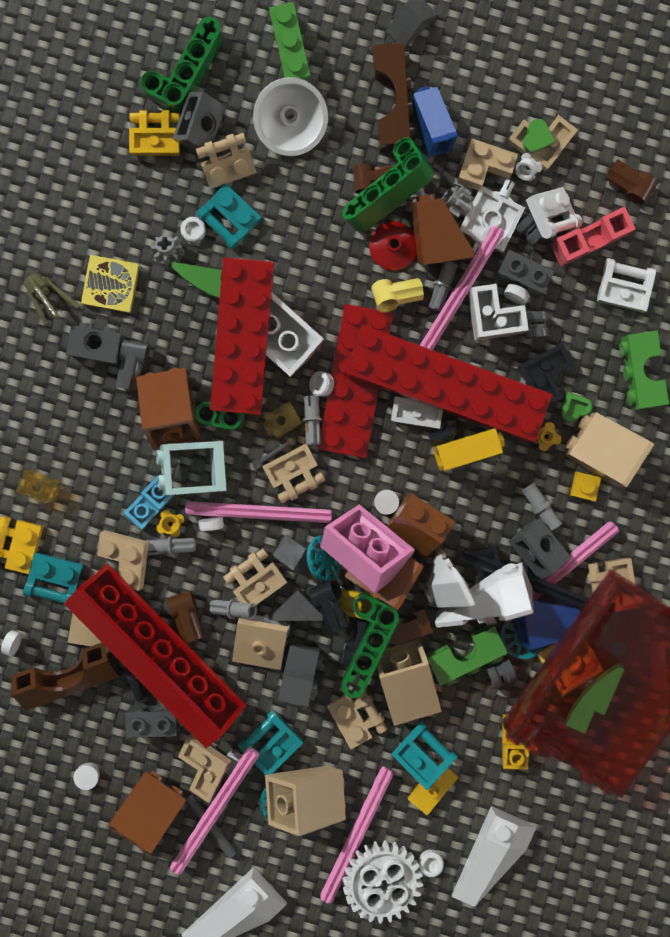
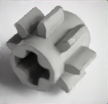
(458, 201)
(167, 249)

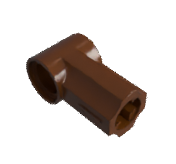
(366, 174)
(636, 184)
(184, 609)

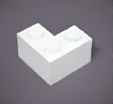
(489, 319)

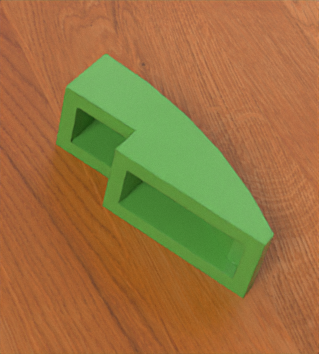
(202, 278)
(594, 698)

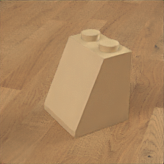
(608, 449)
(407, 682)
(305, 799)

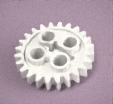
(379, 861)

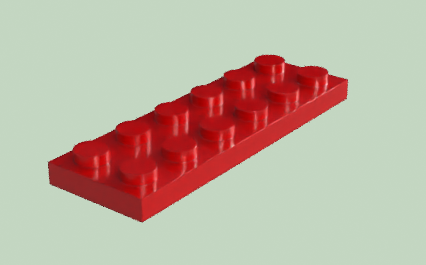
(242, 335)
(352, 402)

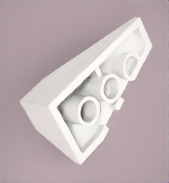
(445, 584)
(501, 595)
(494, 852)
(240, 909)

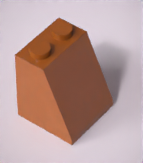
(437, 232)
(168, 408)
(420, 525)
(398, 588)
(147, 812)

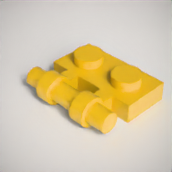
(153, 141)
(23, 545)

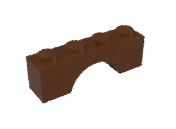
(390, 68)
(39, 687)

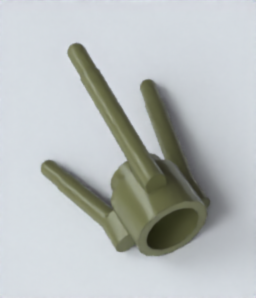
(38, 289)

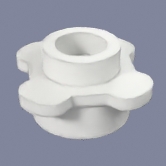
(523, 171)

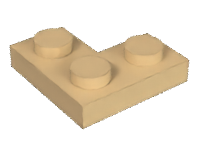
(562, 133)
(483, 159)
(130, 554)
(210, 766)

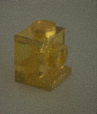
(292, 420)
(28, 483)

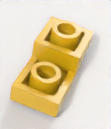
(512, 755)

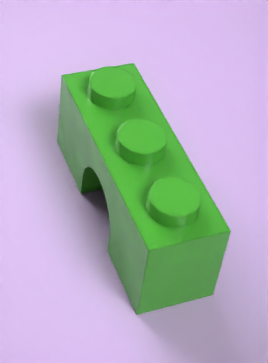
(289, 41)
(642, 390)
(486, 649)

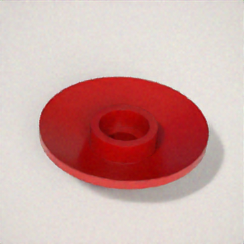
(388, 257)

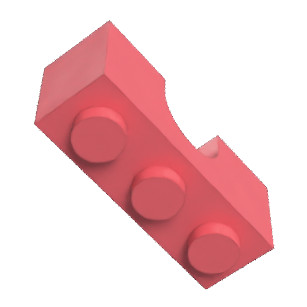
(593, 237)

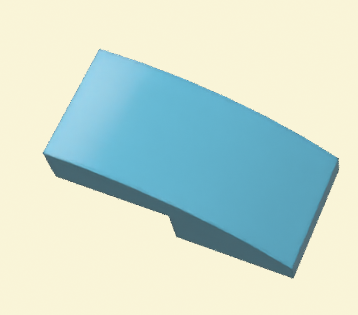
(147, 505)

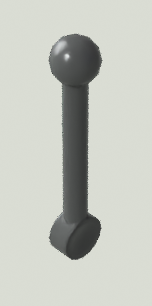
(291, 441)

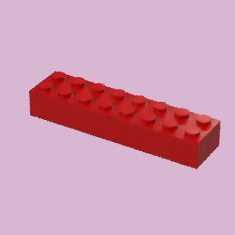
(447, 384)
(156, 655)

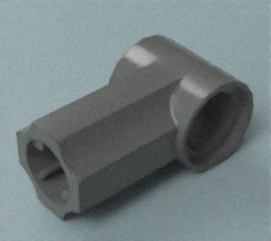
(133, 358)

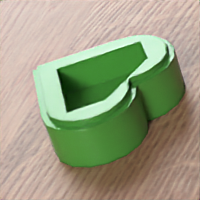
(537, 136)
(574, 407)

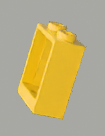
(468, 449)

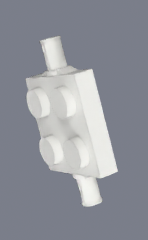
(492, 209)

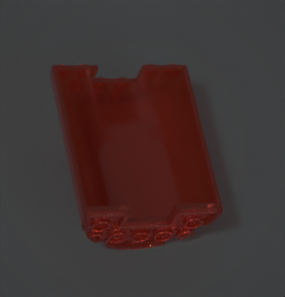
(613, 627)

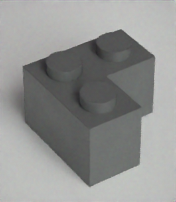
(298, 679)

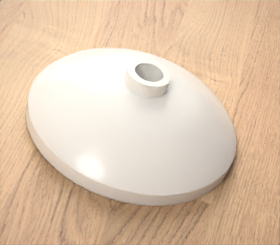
(294, 134)

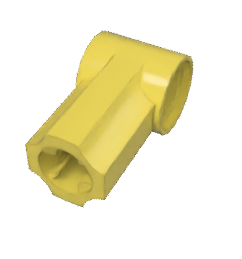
(390, 295)

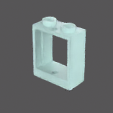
(216, 461)

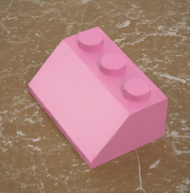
(366, 547)

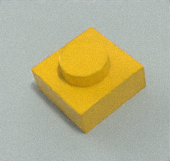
(585, 486)

